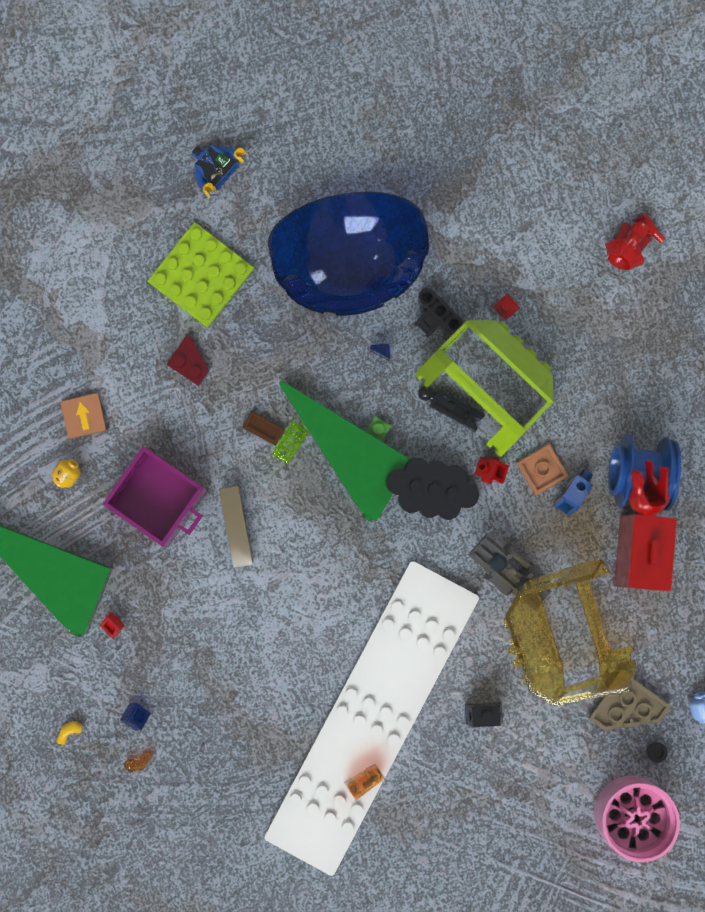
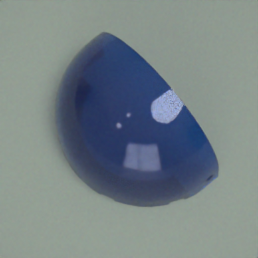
(349, 251)

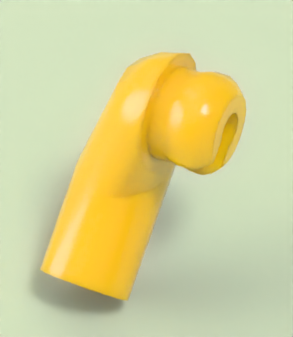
(68, 729)

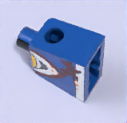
(574, 493)

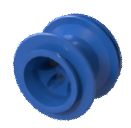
(627, 458)

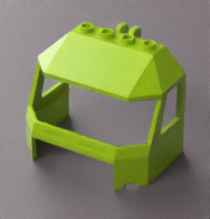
(511, 350)

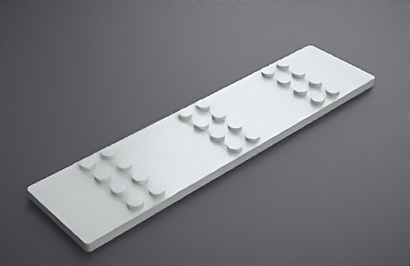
(371, 716)

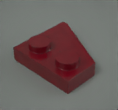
(189, 362)

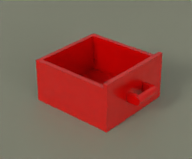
(645, 552)

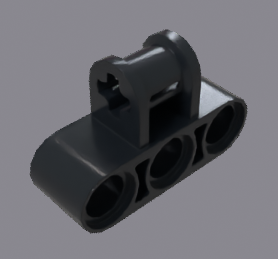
(430, 321)

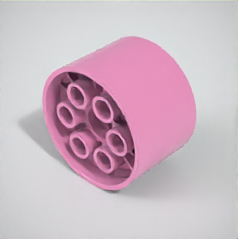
(667, 820)

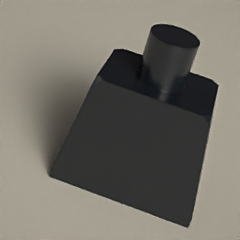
(484, 714)

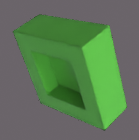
(378, 429)

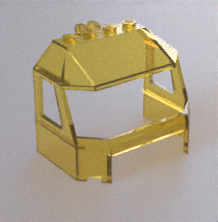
(536, 645)

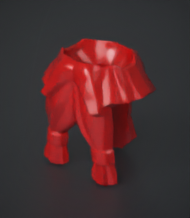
(626, 250)
(656, 496)

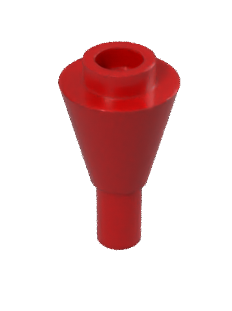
(651, 228)

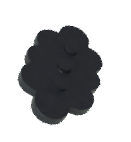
(432, 488)

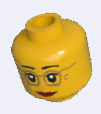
(66, 473)

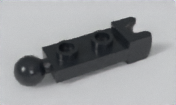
(451, 407)

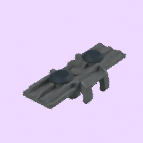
(502, 574)

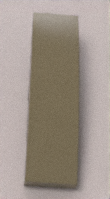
(236, 526)

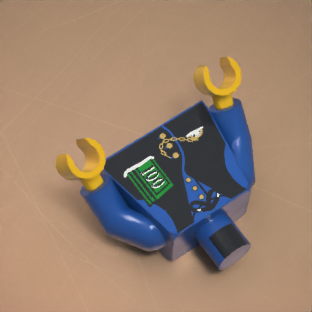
(215, 166)

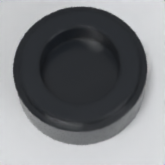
(657, 752)

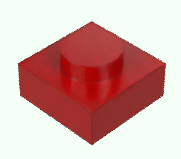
(506, 307)
(112, 625)

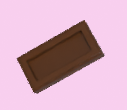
(263, 428)

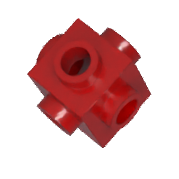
(488, 467)

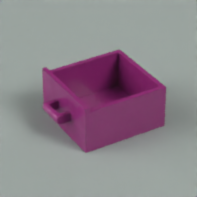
(156, 498)

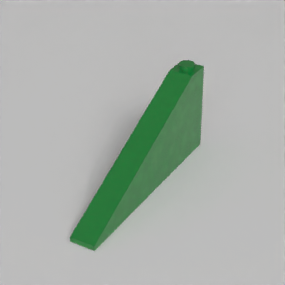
(353, 454)
(59, 579)

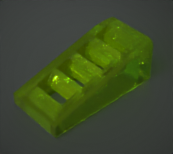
(280, 456)

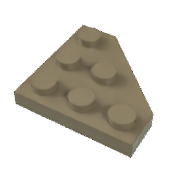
(629, 708)

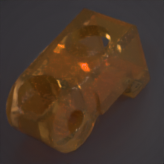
(364, 781)

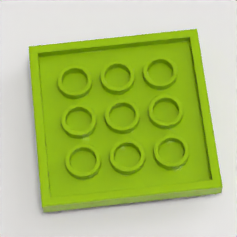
(201, 275)

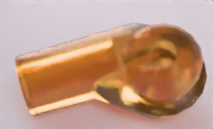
(135, 765)

